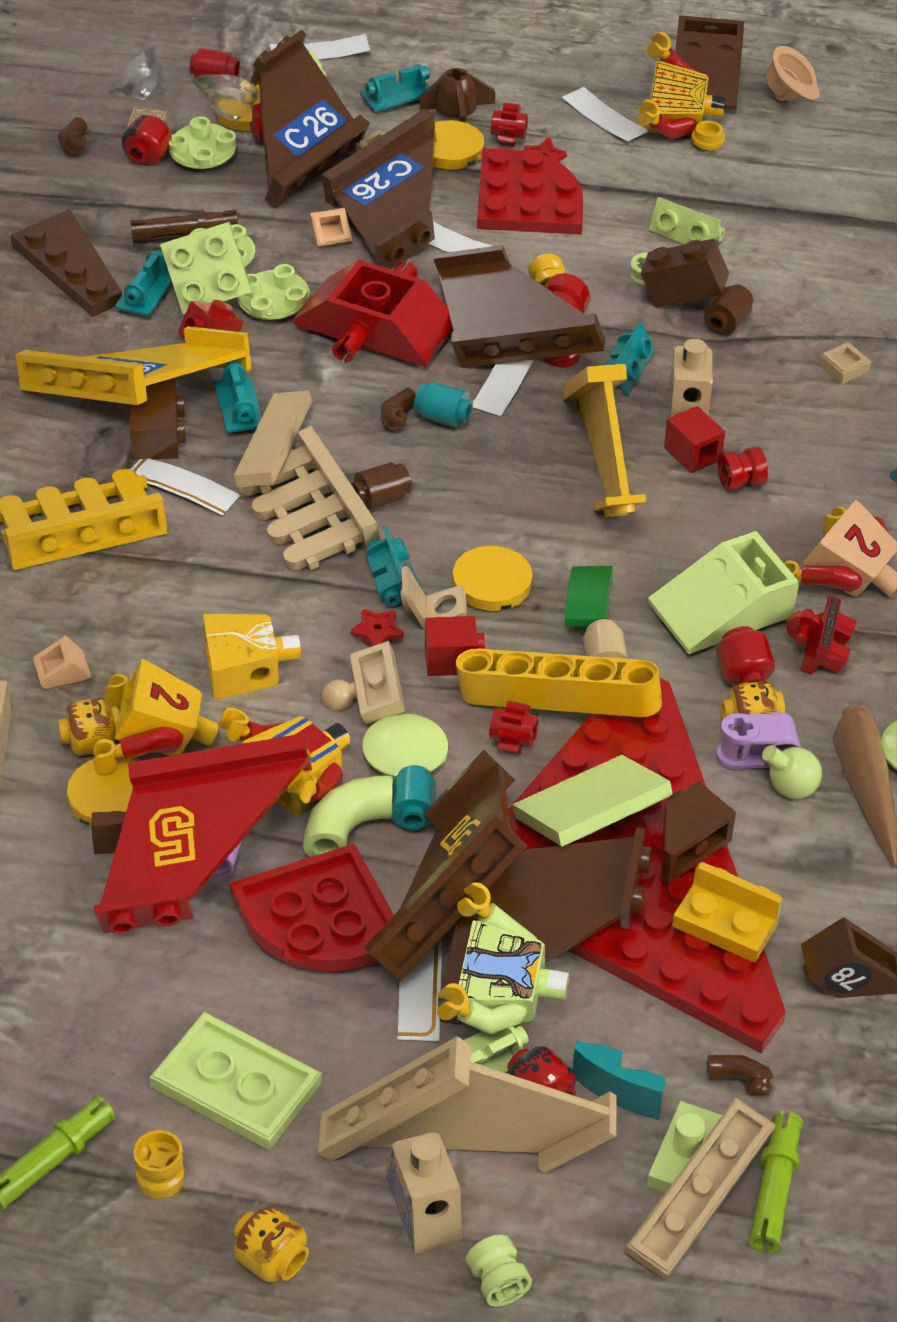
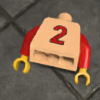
(850, 554)

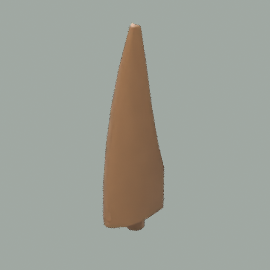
(868, 774)

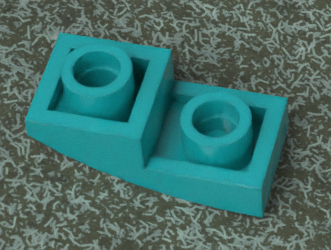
(601, 1071)

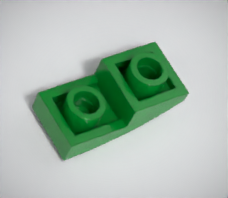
(588, 595)

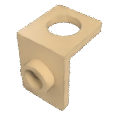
(425, 606)

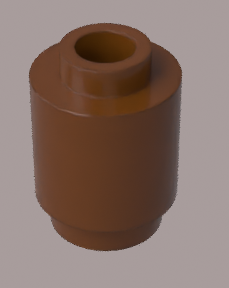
(728, 309)
(382, 484)

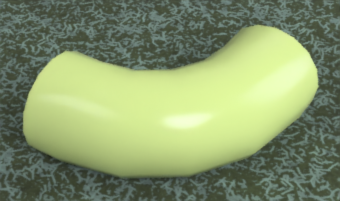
(344, 809)

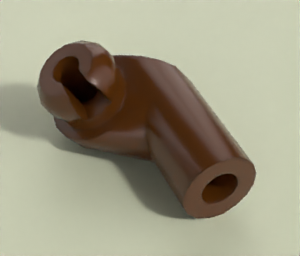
(70, 136)
(393, 409)
(741, 1067)

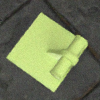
(206, 266)

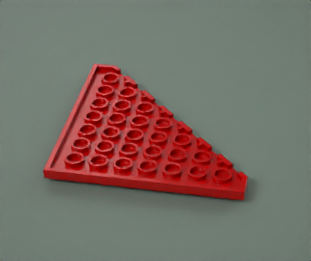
(651, 954)

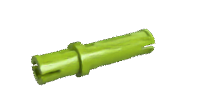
(66, 1139)
(779, 1164)

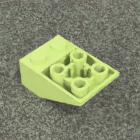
(724, 590)

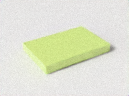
(592, 800)
(236, 1080)

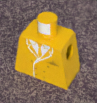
(244, 652)

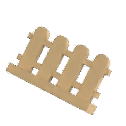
(341, 503)

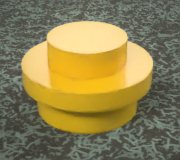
(708, 135)

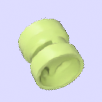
(500, 1273)

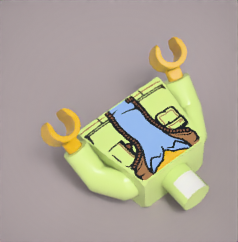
(500, 970)

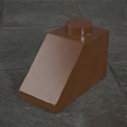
(693, 829)

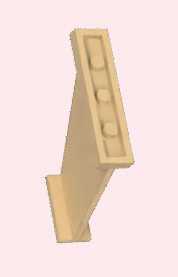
(470, 1111)

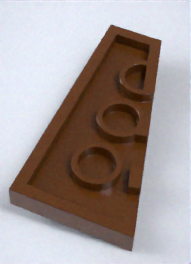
(70, 261)

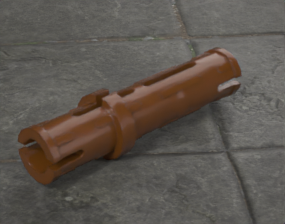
(178, 226)

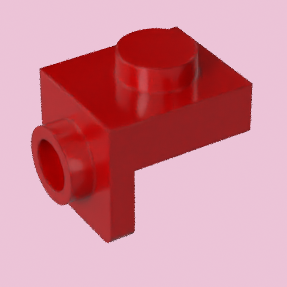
(209, 315)

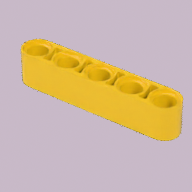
(560, 682)

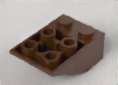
(714, 50)

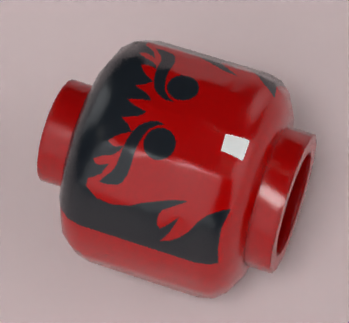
(146, 140)
(544, 1068)

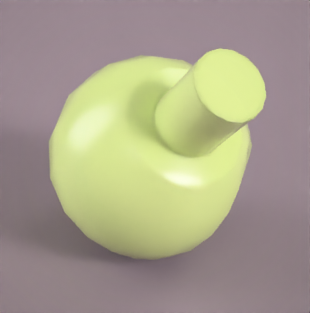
(793, 771)

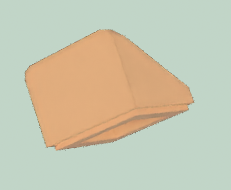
(330, 227)
(61, 664)

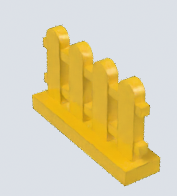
(85, 531)

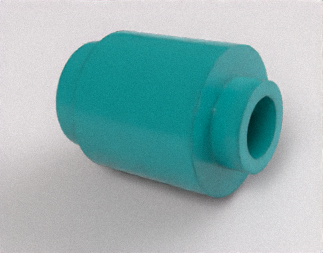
(443, 404)
(411, 796)

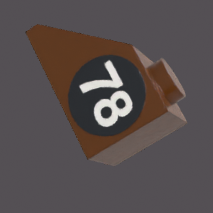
(849, 962)

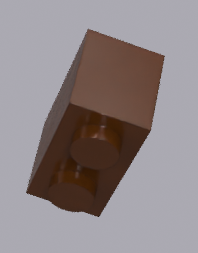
(684, 272)
(155, 423)

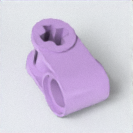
(752, 737)

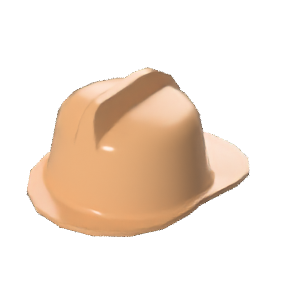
(791, 75)

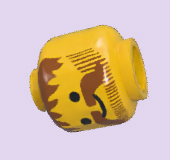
(752, 699)
(87, 723)
(270, 1244)

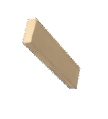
(273, 439)
(700, 1189)

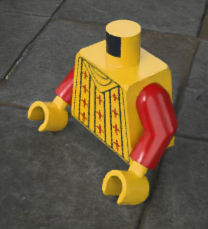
(677, 94)

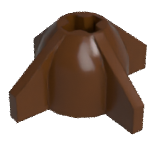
(456, 94)

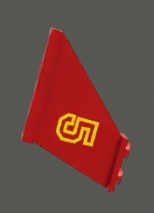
(186, 822)

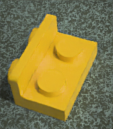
(728, 912)

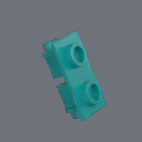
(386, 92)
(147, 287)
(634, 351)
(237, 399)
(388, 558)

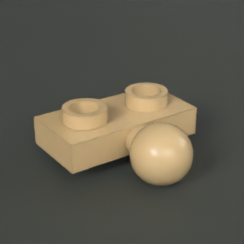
(374, 685)

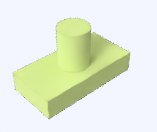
(681, 1141)

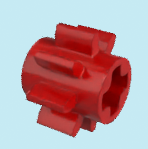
(509, 124)
(513, 727)

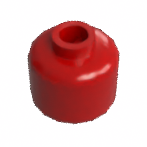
(745, 656)

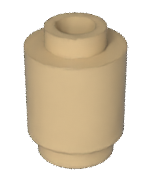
(604, 639)

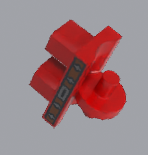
(818, 635)

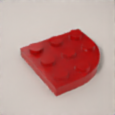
(528, 193)
(315, 910)

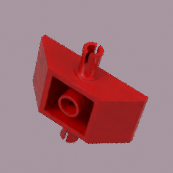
(380, 312)

